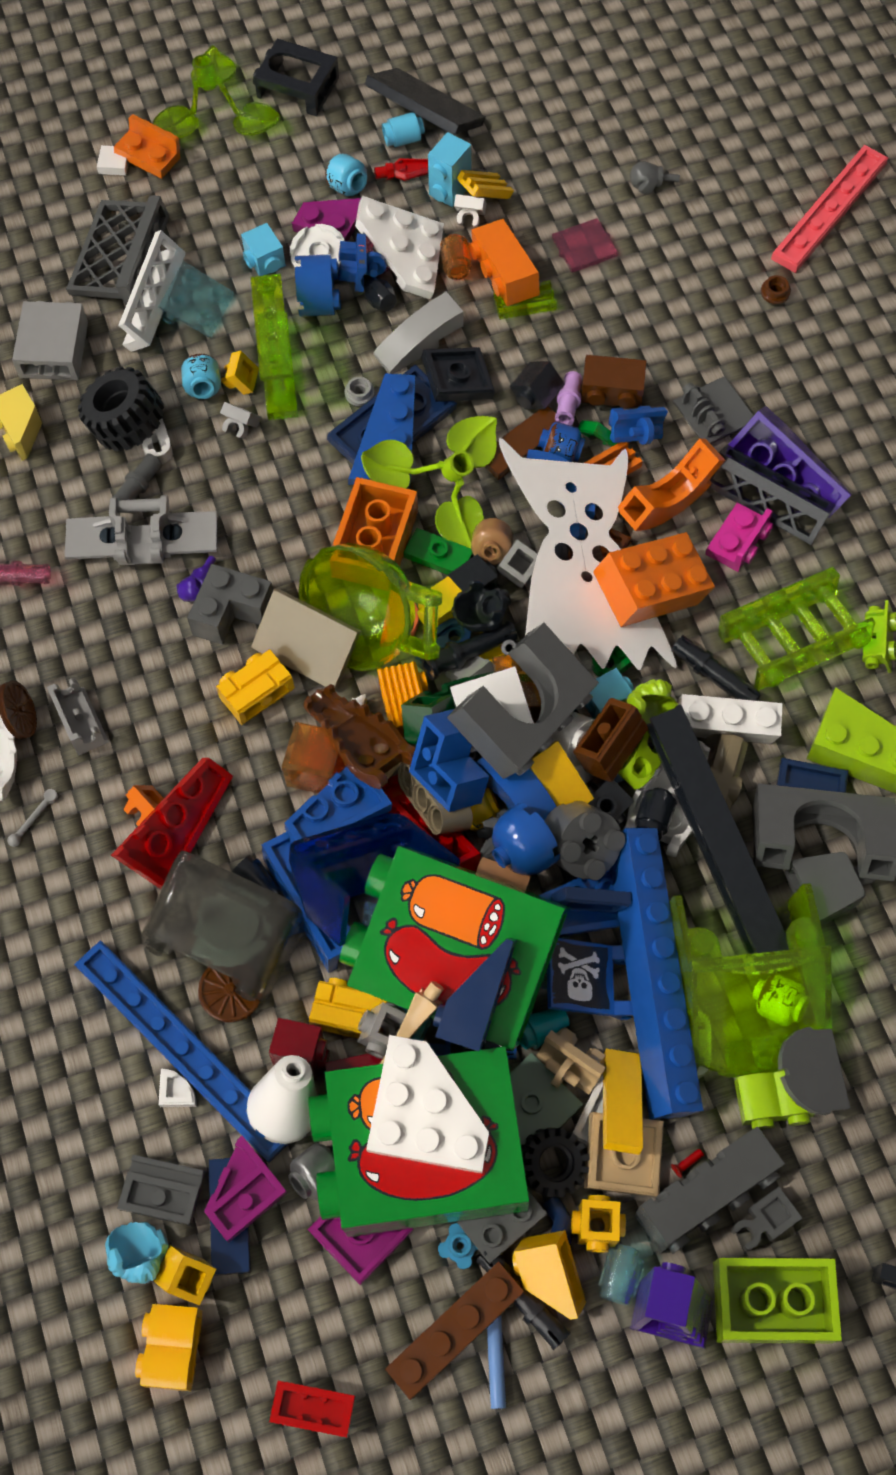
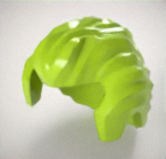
(652, 698)

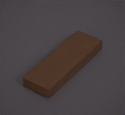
(521, 439)

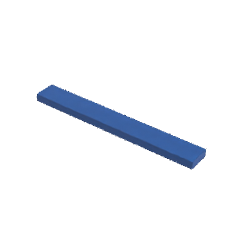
(174, 1042)

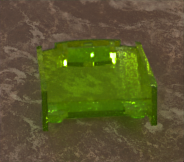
(753, 1002)

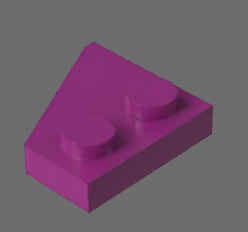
(335, 213)

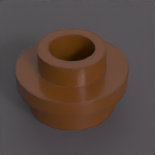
(778, 284)

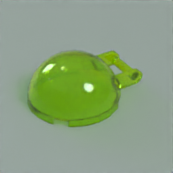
(374, 597)

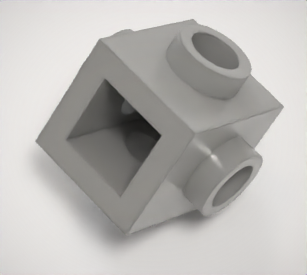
(386, 1016)

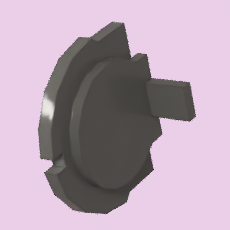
(813, 1071)

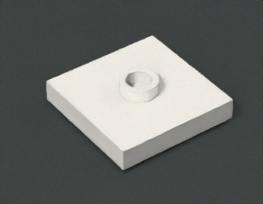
(505, 689)

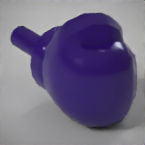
(190, 586)

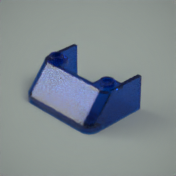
(338, 863)

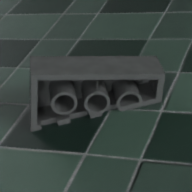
(709, 1190)

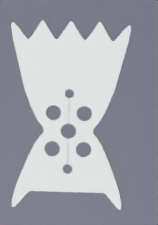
(558, 594)

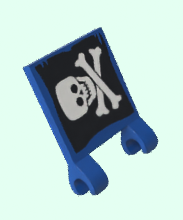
(583, 979)

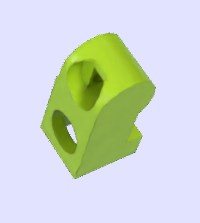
(640, 764)

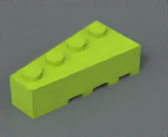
(856, 741)

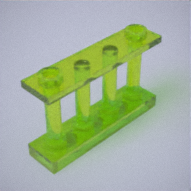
(274, 346)
(795, 600)

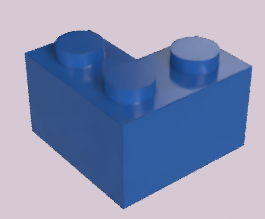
(444, 764)

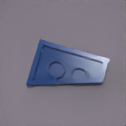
(337, 805)

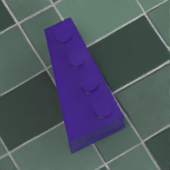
(672, 1306)

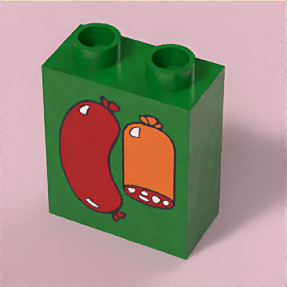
(441, 926)
(394, 1193)

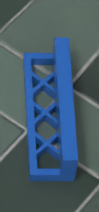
(276, 858)

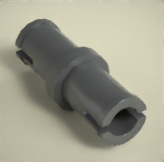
(137, 480)

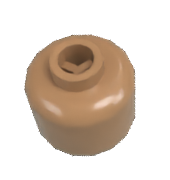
(492, 540)

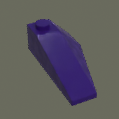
(779, 448)

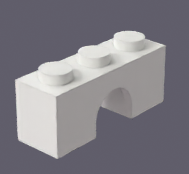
(744, 718)

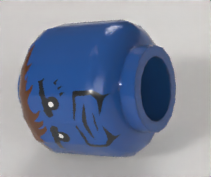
(562, 441)

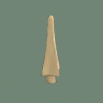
(420, 1009)

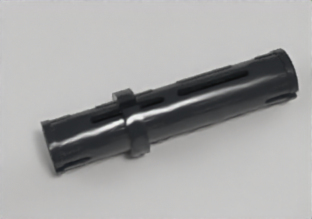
(708, 666)
(534, 1310)

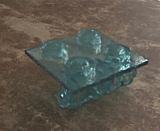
(195, 300)

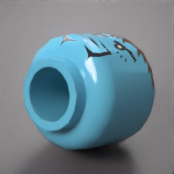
(346, 175)
(201, 376)

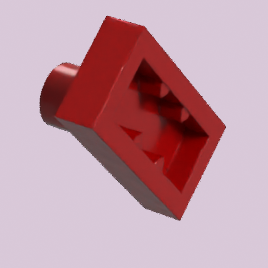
(312, 1409)

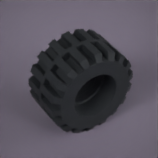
(121, 409)

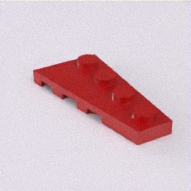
(174, 823)

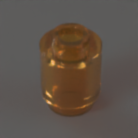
(456, 256)

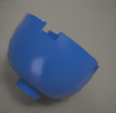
(523, 842)

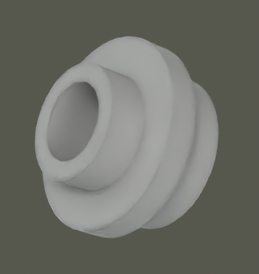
(356, 385)

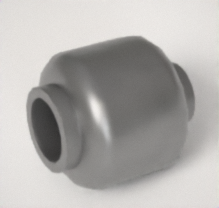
(306, 1166)

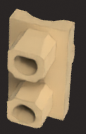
(569, 1062)

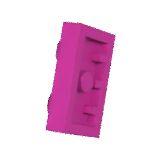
(738, 537)

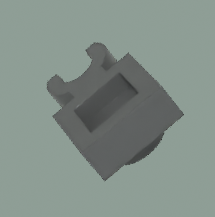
(771, 1216)

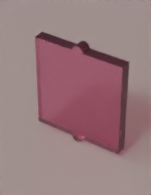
(584, 245)

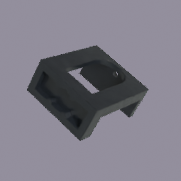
(313, 93)

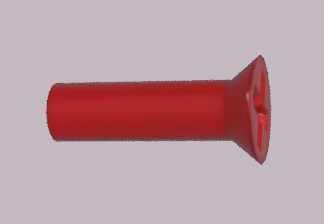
(687, 1162)

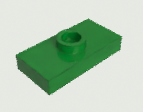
(436, 552)

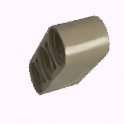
(430, 810)

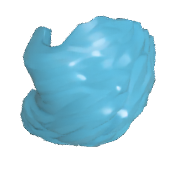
(136, 1252)

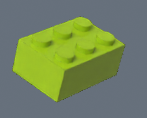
(776, 1300)

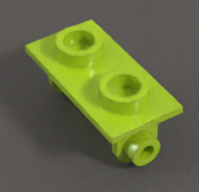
(883, 648)

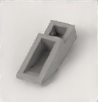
(419, 333)

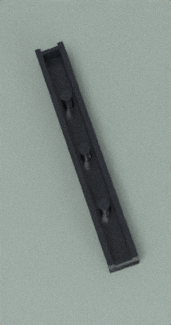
(716, 833)

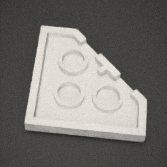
(406, 242)
(423, 1111)

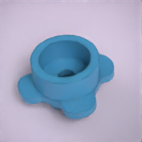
(449, 1250)

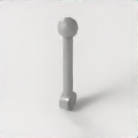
(50, 797)

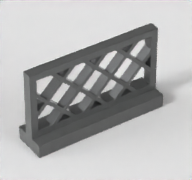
(153, 219)

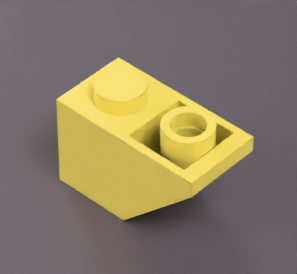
(19, 421)

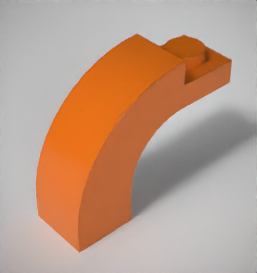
(659, 502)

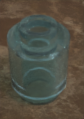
(621, 1275)

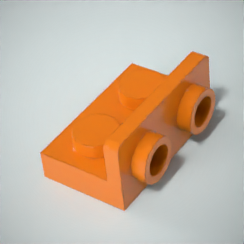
(149, 147)

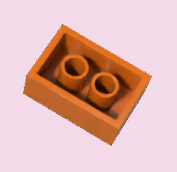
(379, 517)
(653, 579)

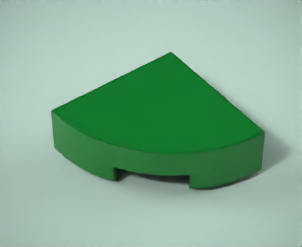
(596, 429)

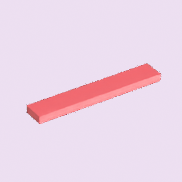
(829, 209)

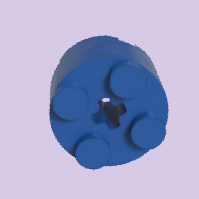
(316, 285)

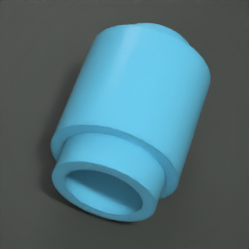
(403, 130)

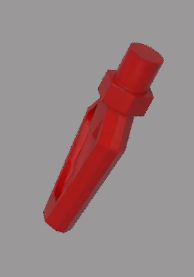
(402, 169)

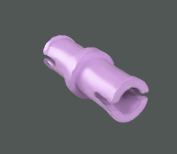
(569, 398)

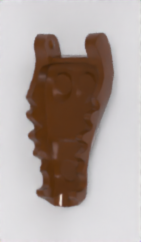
(362, 739)

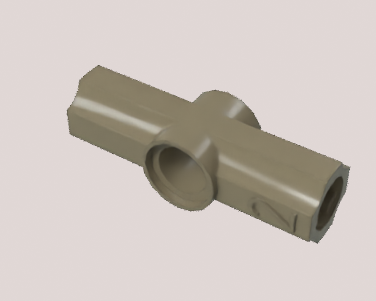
(727, 765)

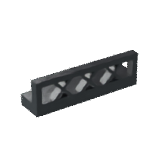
(778, 487)

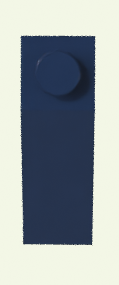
(472, 1006)

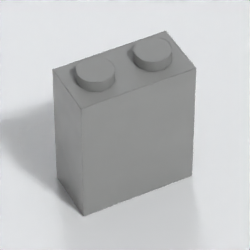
(50, 340)

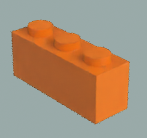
(504, 262)

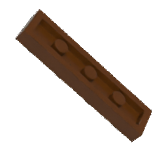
(455, 1330)

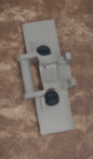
(141, 544)

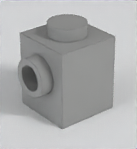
(518, 564)

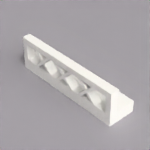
(147, 315)

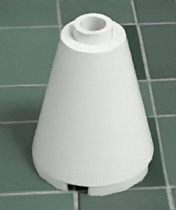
(280, 1101)

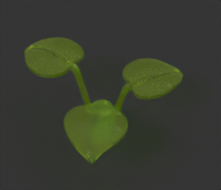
(208, 72)

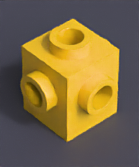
(602, 1209)

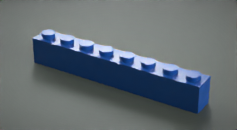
(655, 979)

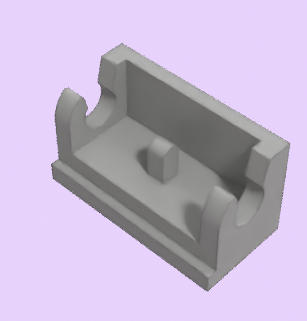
(78, 717)

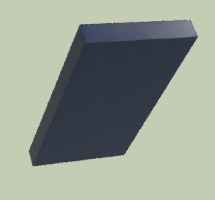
(427, 414)

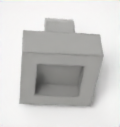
(239, 416)

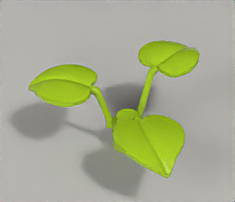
(473, 447)

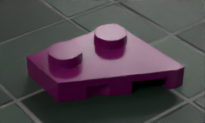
(243, 1192)

